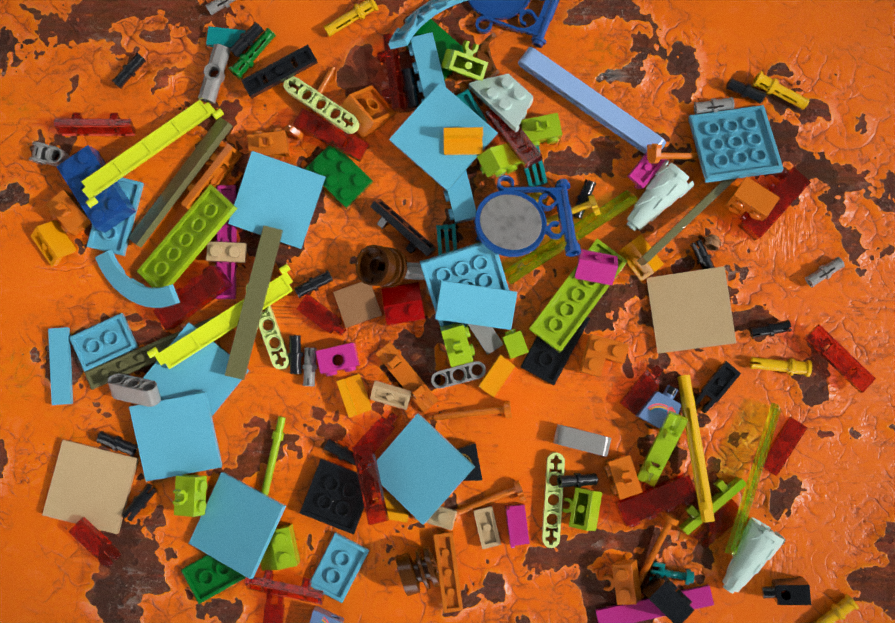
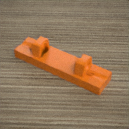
(214, 175)
(407, 376)

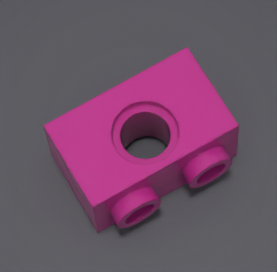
(326, 359)

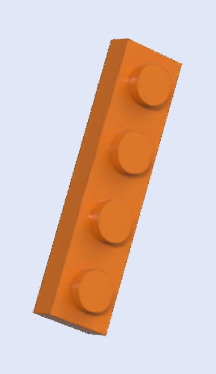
(448, 572)

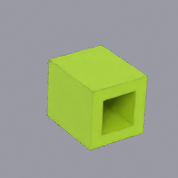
(514, 343)

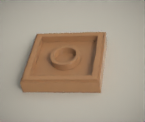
(357, 304)

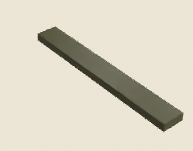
(180, 182)
(677, 228)
(253, 303)
(131, 361)

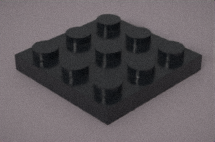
(334, 497)

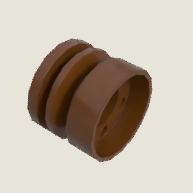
(381, 266)
(417, 571)

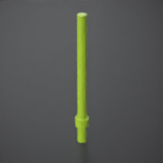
(277, 437)

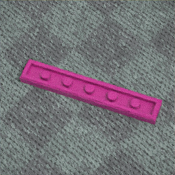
(228, 233)
(645, 609)

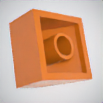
(369, 110)

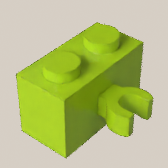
(464, 62)
(542, 129)
(498, 161)
(457, 344)
(190, 495)
(584, 509)

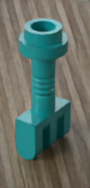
(687, 576)

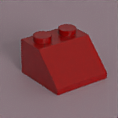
(403, 304)

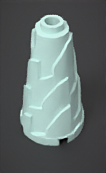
(660, 193)
(755, 549)

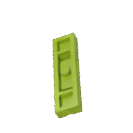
(662, 448)
(725, 493)

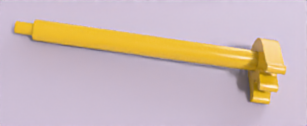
(591, 203)

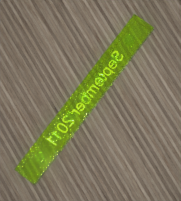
(581, 228)
(753, 479)

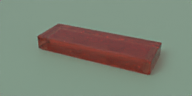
(784, 445)

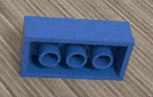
(112, 203)

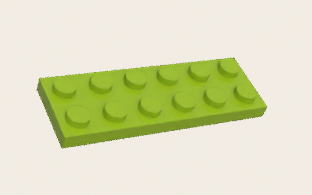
(187, 238)
(571, 304)

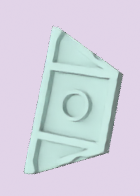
(504, 98)

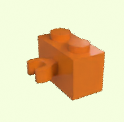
(272, 144)
(68, 212)
(623, 476)
(625, 581)

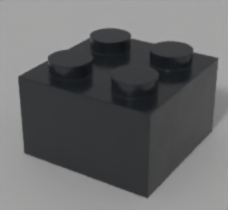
(670, 602)

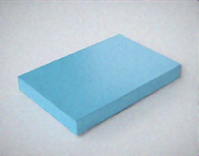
(103, 342)
(339, 567)

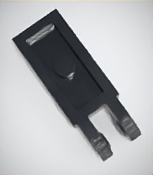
(717, 385)

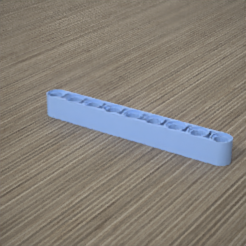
(589, 100)

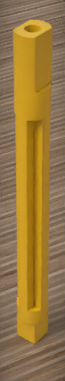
(696, 449)

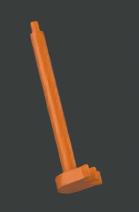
(295, 132)
(654, 154)
(475, 412)
(515, 489)
(670, 520)

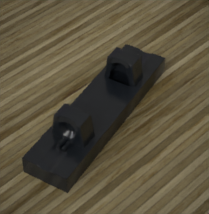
(279, 71)
(416, 239)

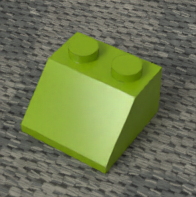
(282, 550)

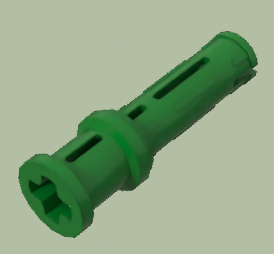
(248, 62)

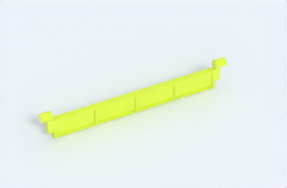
(146, 149)
(219, 325)

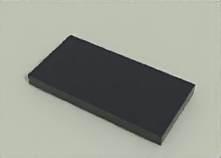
(546, 361)

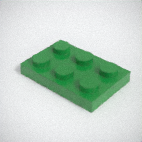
(342, 175)

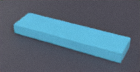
(60, 366)

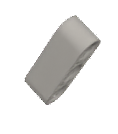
(468, 375)
(134, 390)
(582, 440)

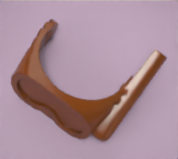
(484, 54)

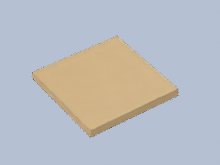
(691, 310)
(90, 485)

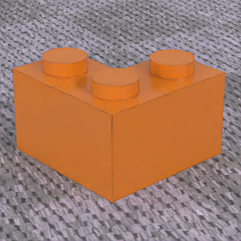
(753, 199)
(598, 350)

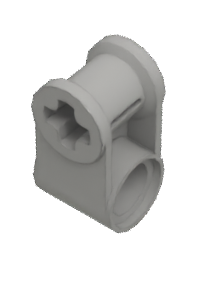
(46, 154)

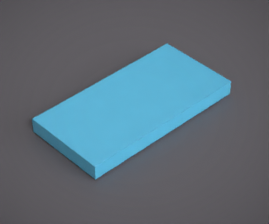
(117, 237)
(475, 305)

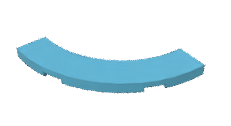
(418, 18)
(133, 290)

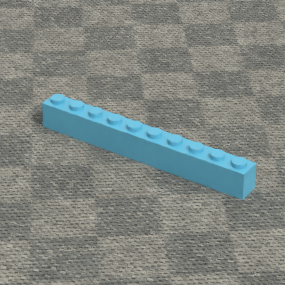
(430, 75)

